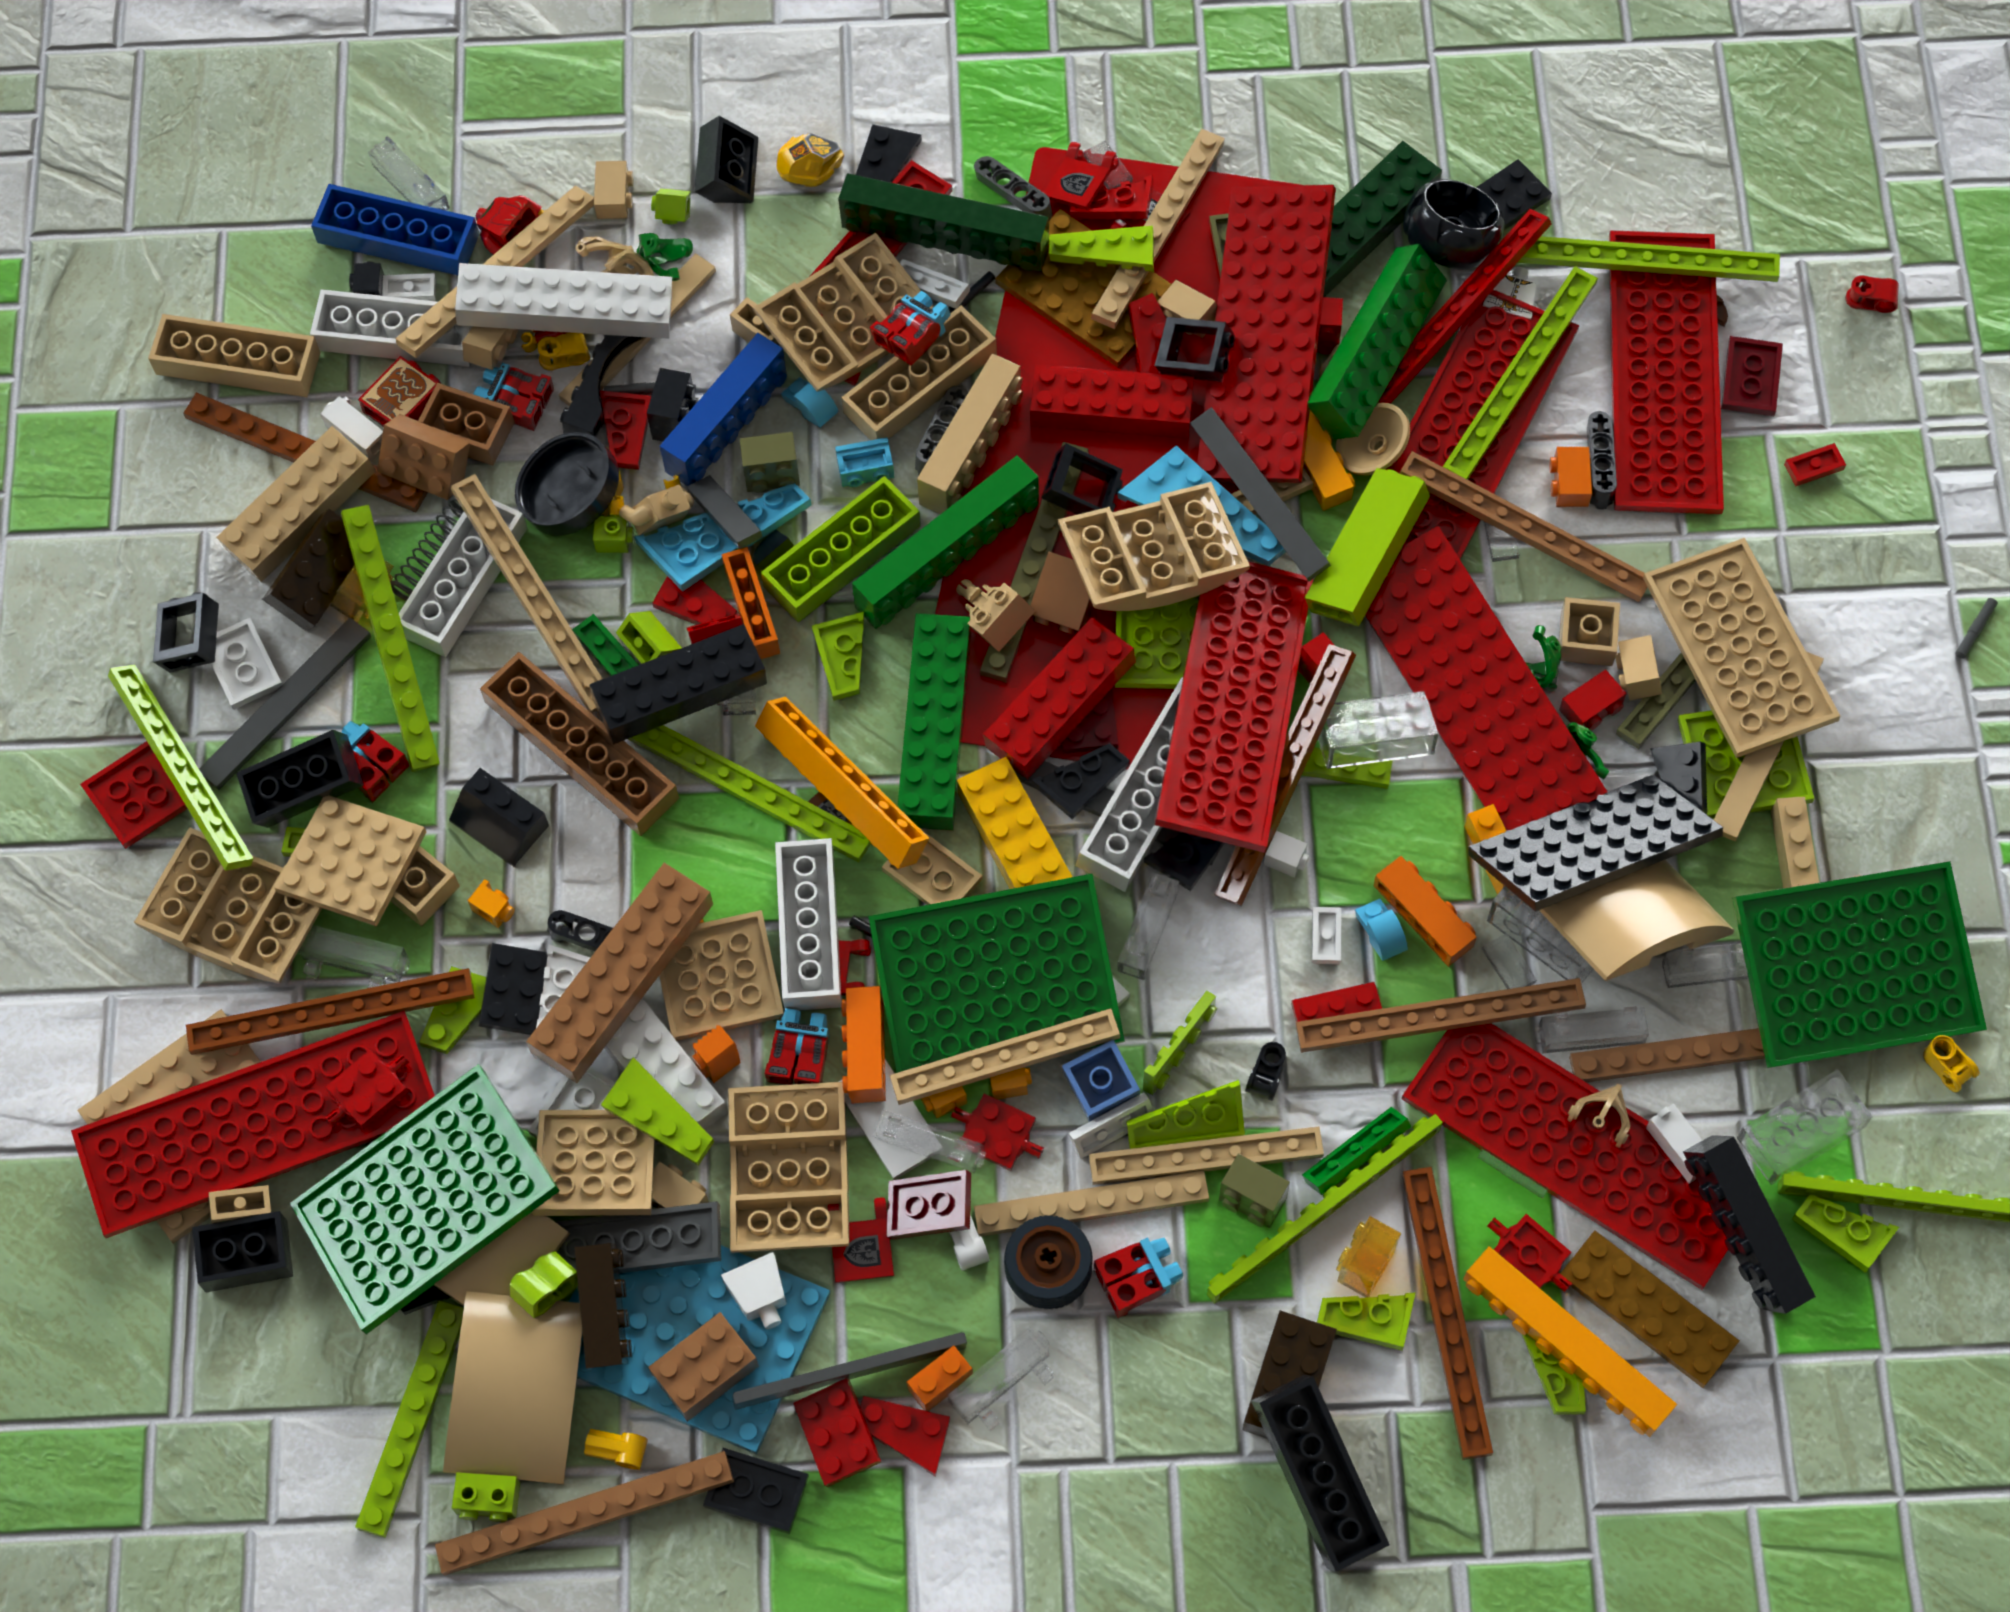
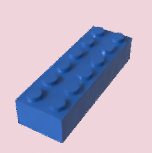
(394, 229)
(724, 410)

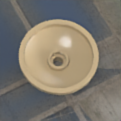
(1379, 442)

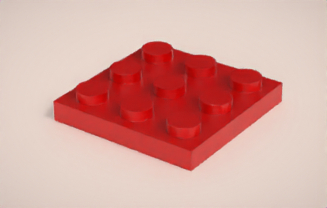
(134, 795)

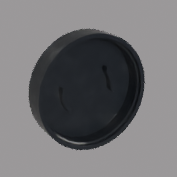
(566, 483)

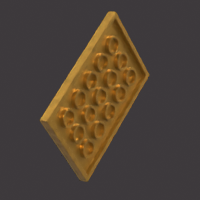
(1070, 293)

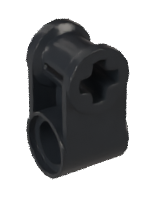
(1266, 1075)

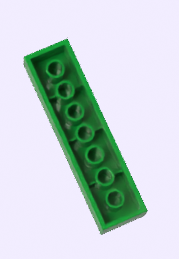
(1376, 342)
(946, 542)
(934, 720)

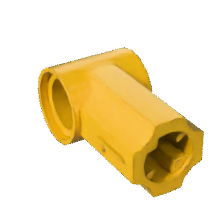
(624, 1449)

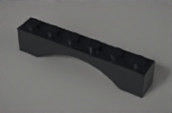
(585, 410)

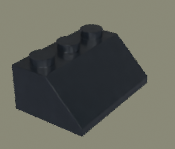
(726, 162)
(498, 817)

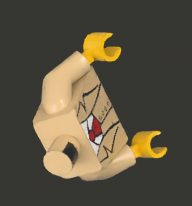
(656, 509)

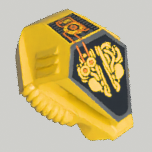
(808, 160)

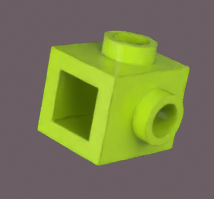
(671, 205)
(612, 534)

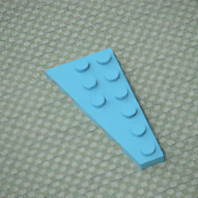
(1179, 471)
(696, 546)

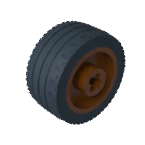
(1031, 1275)

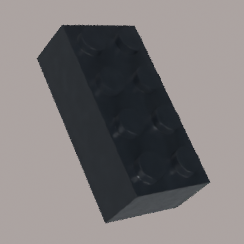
(299, 778)

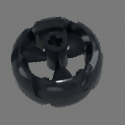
(1454, 223)

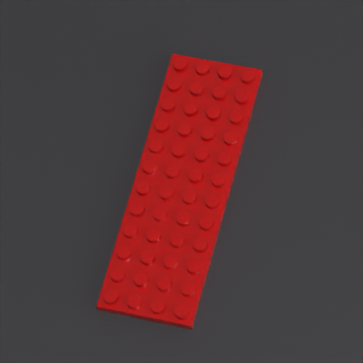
(1274, 307)
(1665, 385)
(1456, 395)
(1478, 686)
(1235, 708)
(1518, 1110)
(239, 1127)

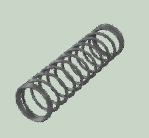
(457, 508)

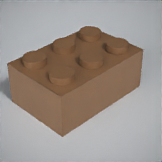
(470, 418)
(422, 456)
(703, 1366)

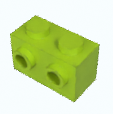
(646, 636)
(486, 1496)

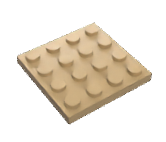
(350, 860)
(721, 978)
(596, 1164)

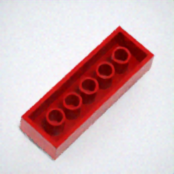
(1111, 401)
(1059, 697)

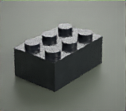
(242, 1251)

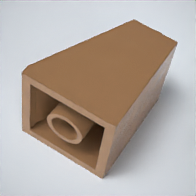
(1061, 595)

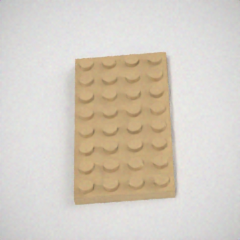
(1741, 647)

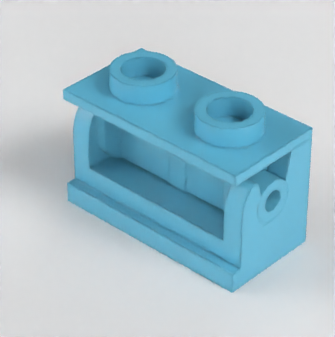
(864, 462)

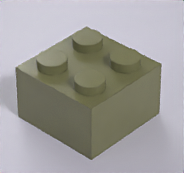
(769, 461)
(1253, 1191)

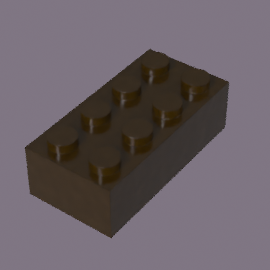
(313, 572)
(602, 1305)
(1294, 1350)

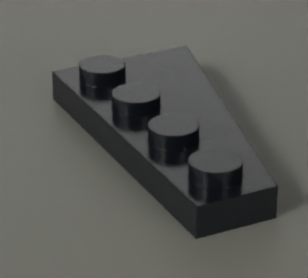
(886, 152)

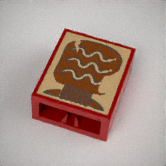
(398, 391)

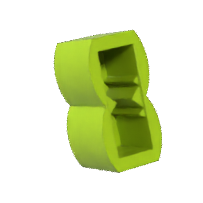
(543, 1284)

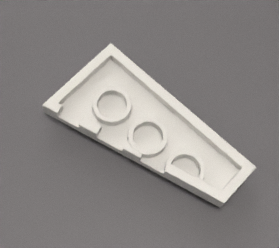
(558, 974)

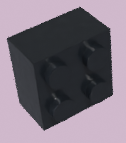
(670, 402)

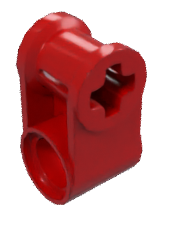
(1876, 294)

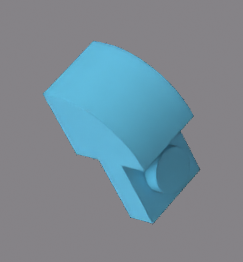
(814, 406)
(1383, 929)

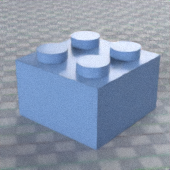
(1100, 1080)

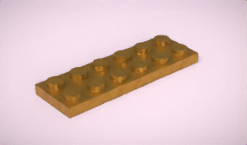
(1649, 1309)

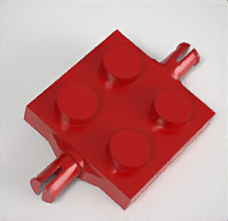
(366, 1089)
(1000, 1129)
(1532, 1251)

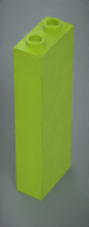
(1368, 546)

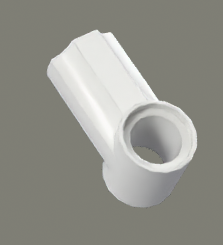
(969, 1247)

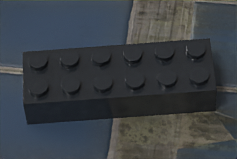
(678, 684)
(1748, 1224)
(1320, 1473)

